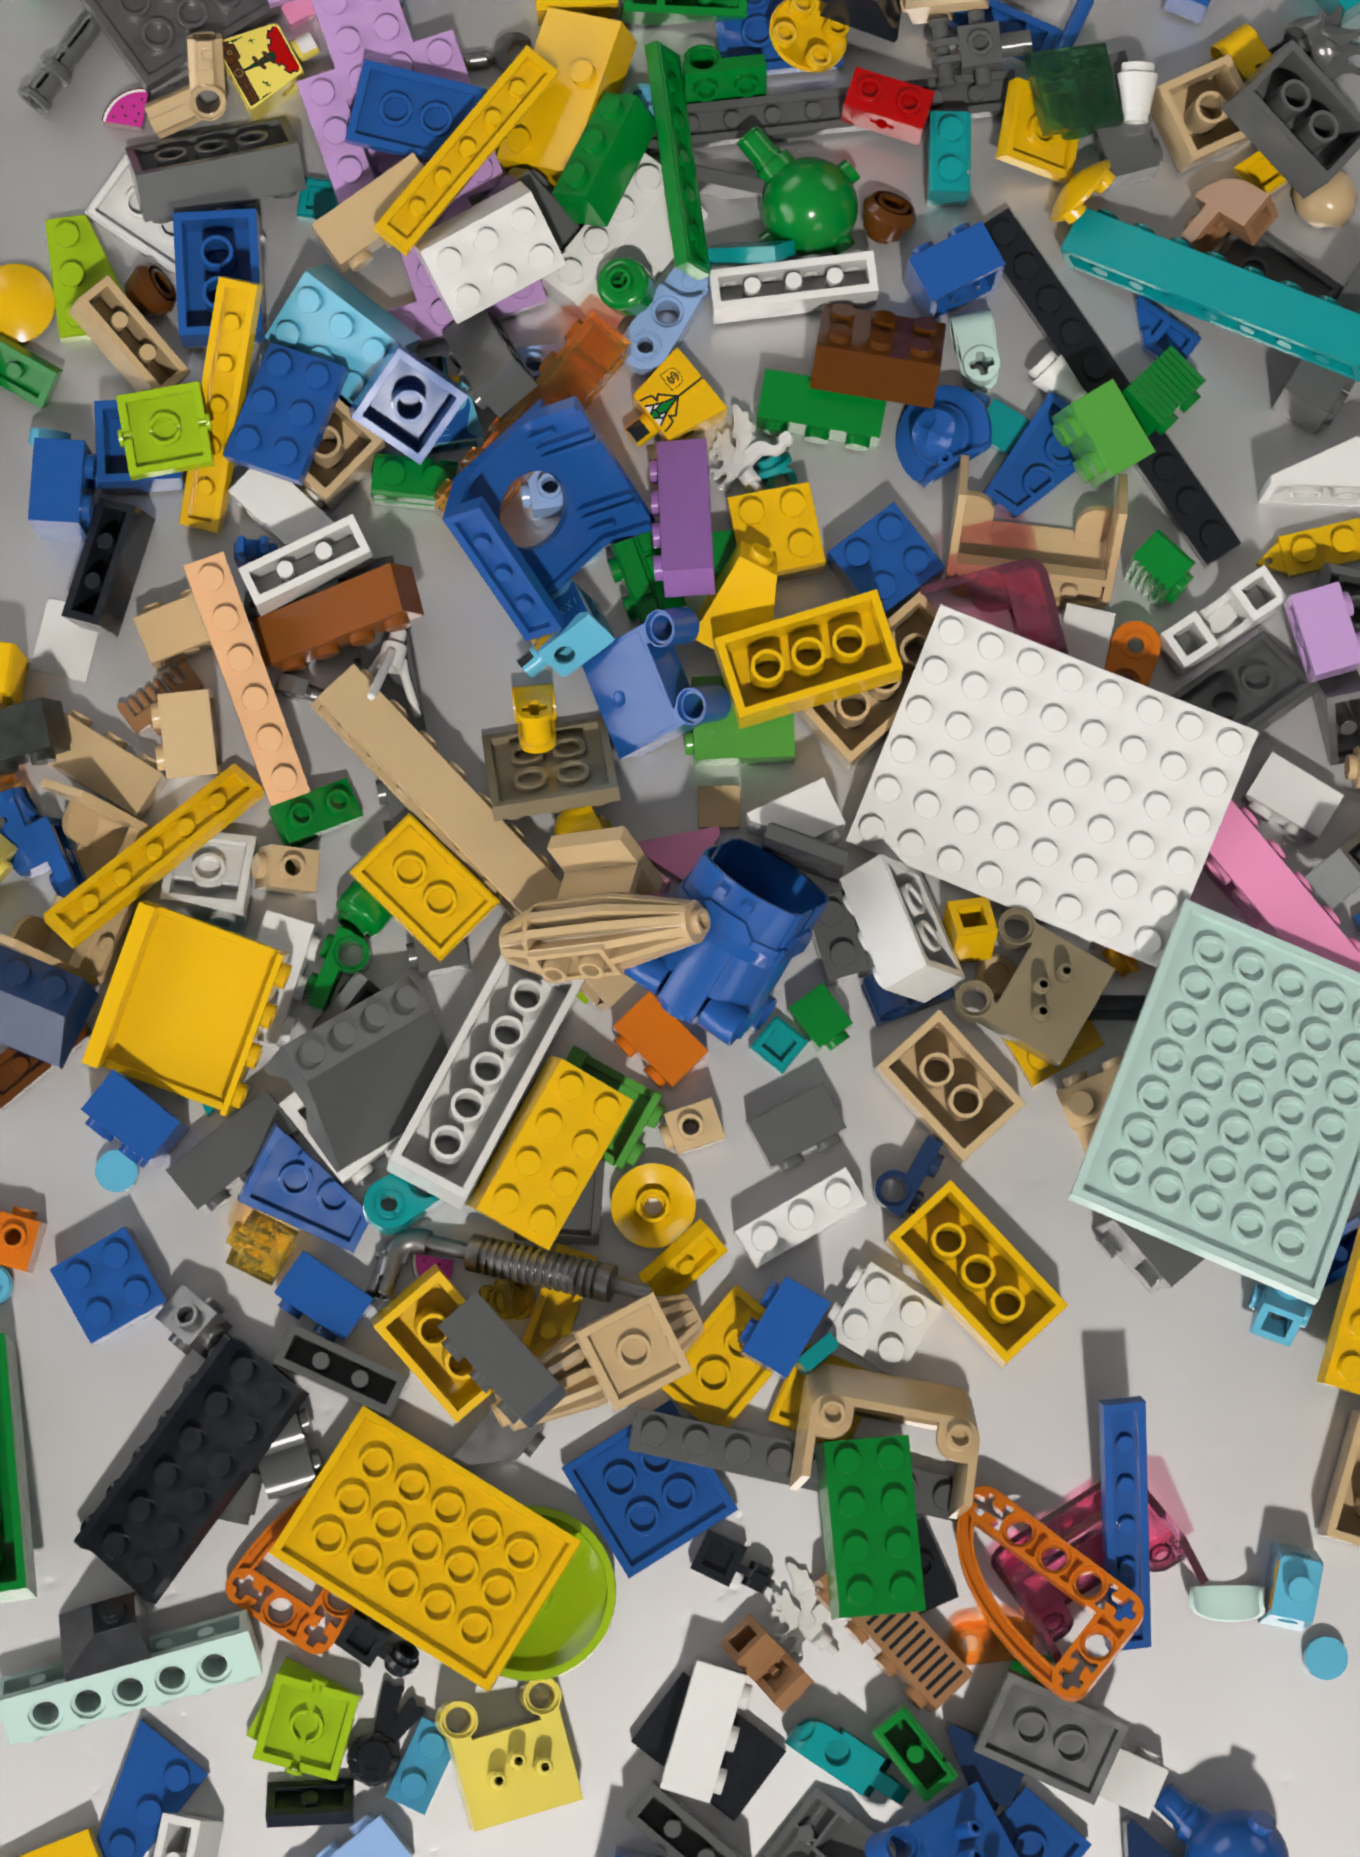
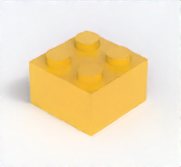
(783, 523)

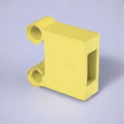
(512, 1767)

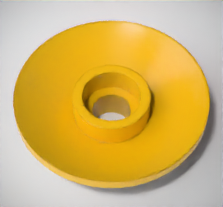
(648, 1183)

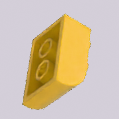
(412, 1332)

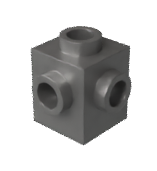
(193, 1321)

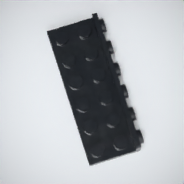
(191, 1466)

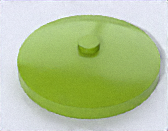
(575, 1612)

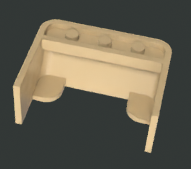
(1078, 561)
(101, 836)
(837, 1393)

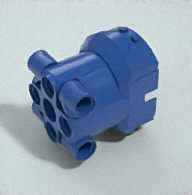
(758, 923)

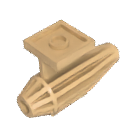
(601, 913)
(620, 1356)

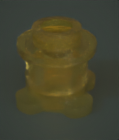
(509, 1299)

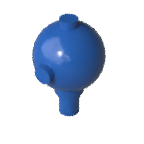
(1222, 1832)

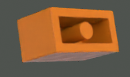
(659, 1042)

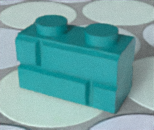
(948, 158)

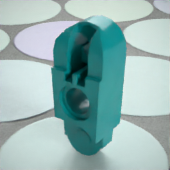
(409, 1202)
(846, 1758)

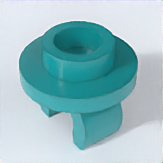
(770, 467)

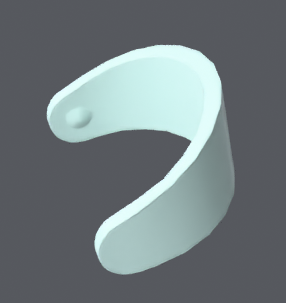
(1228, 1602)

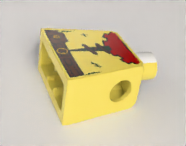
(266, 66)

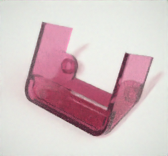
(1017, 586)
(1081, 1526)

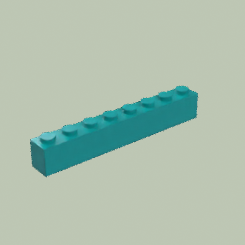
(1216, 291)

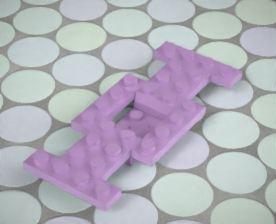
(380, 34)

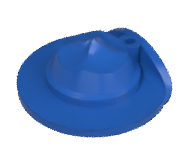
(934, 439)

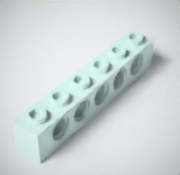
(183, 1647)

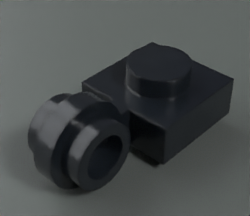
(721, 1559)
(368, 1640)

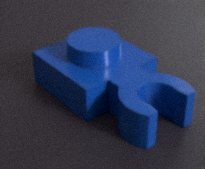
(250, 550)

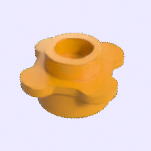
(1121, 962)

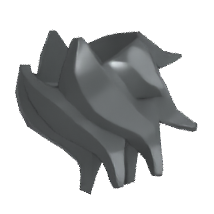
(1324, 42)

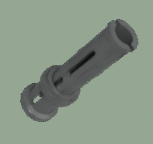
(56, 70)

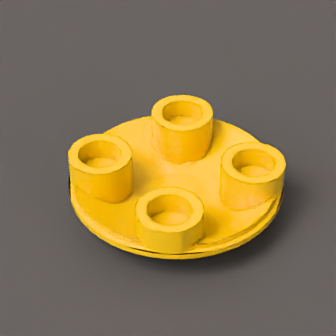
(805, 37)
(1071, 200)
(25, 303)

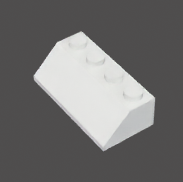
(635, 231)

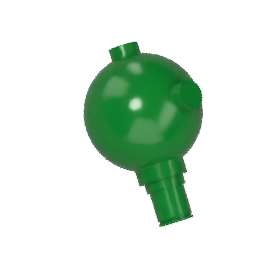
(803, 197)

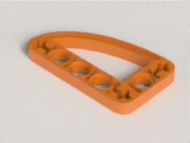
(1064, 1579)
(303, 1613)

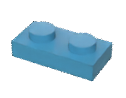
(421, 1767)

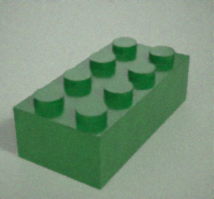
(870, 1527)

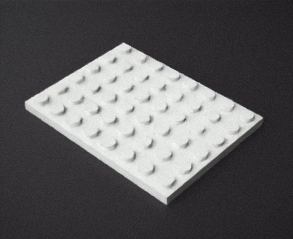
(1051, 785)

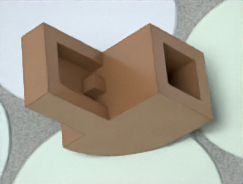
(1230, 207)
(766, 1662)

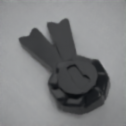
(375, 1755)

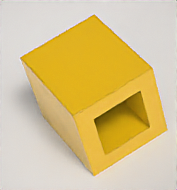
(971, 928)

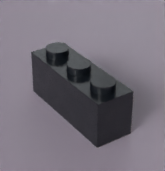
(108, 566)

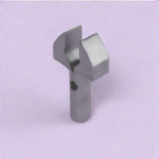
(296, 688)

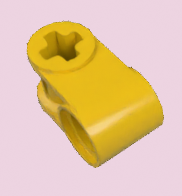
(1244, 48)
(535, 717)

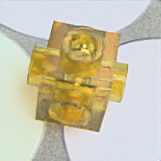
(260, 1246)

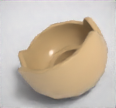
(1329, 205)

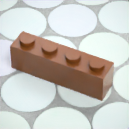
(338, 618)

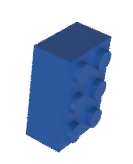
(210, 247)

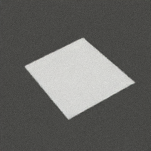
(63, 646)

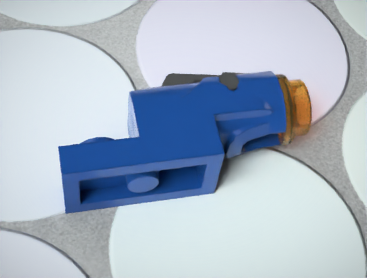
(39, 841)

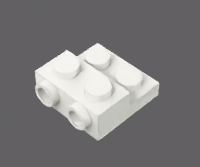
(213, 881)
(881, 1319)

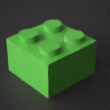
(1101, 434)

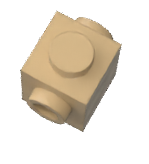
(286, 869)
(704, 1116)

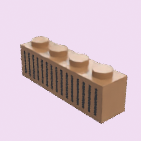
(909, 1650)

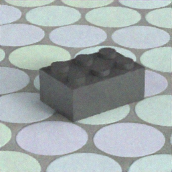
(1296, 119)

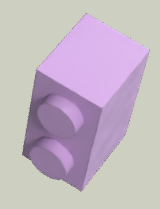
(1324, 631)

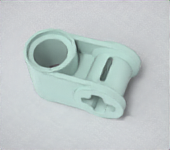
(976, 343)

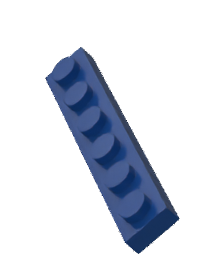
(1126, 1506)

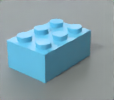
(339, 325)

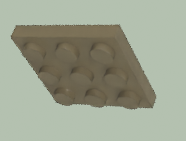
(567, 777)

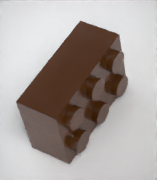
(878, 355)

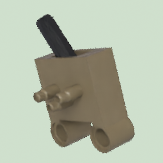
(1047, 994)

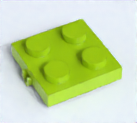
(165, 430)
(306, 1726)

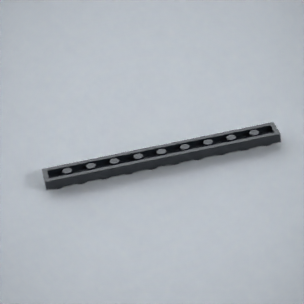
(1093, 366)

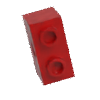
(887, 106)

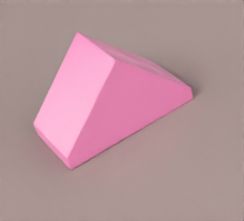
(679, 853)

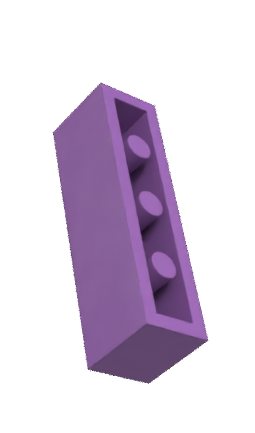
(685, 518)

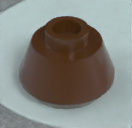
(887, 216)
(150, 290)

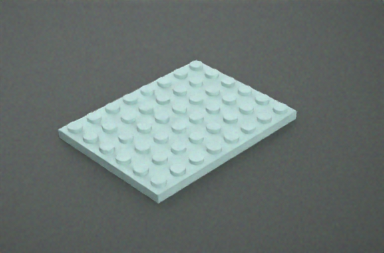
(1236, 1106)

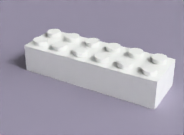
(481, 1082)

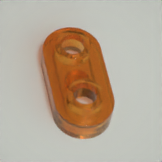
(989, 1646)

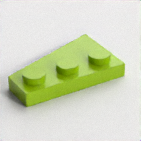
(76, 267)

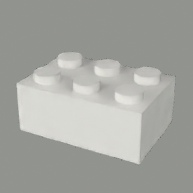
(489, 252)
(901, 929)

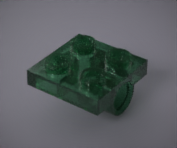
(1074, 90)

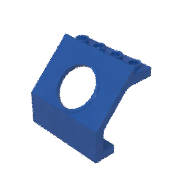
(597, 510)

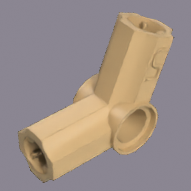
(206, 72)

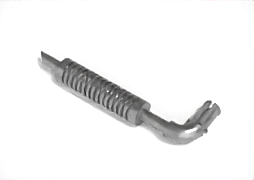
(505, 1261)

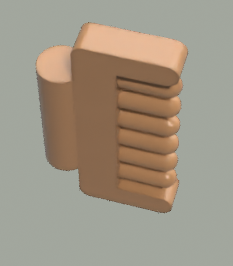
(143, 718)

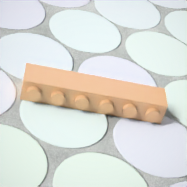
(246, 678)

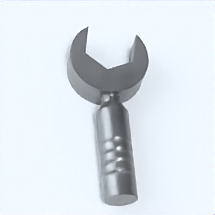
(501, 52)

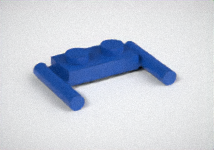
(1043, 35)

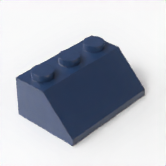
(41, 1007)

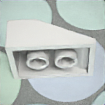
(1323, 479)

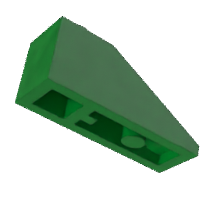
(680, 11)

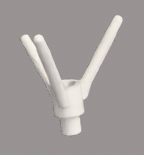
(393, 661)

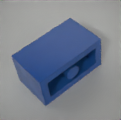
(323, 1297)

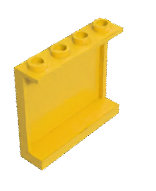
(188, 1007)

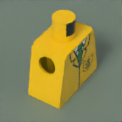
(674, 403)

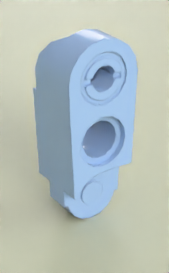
(678, 294)

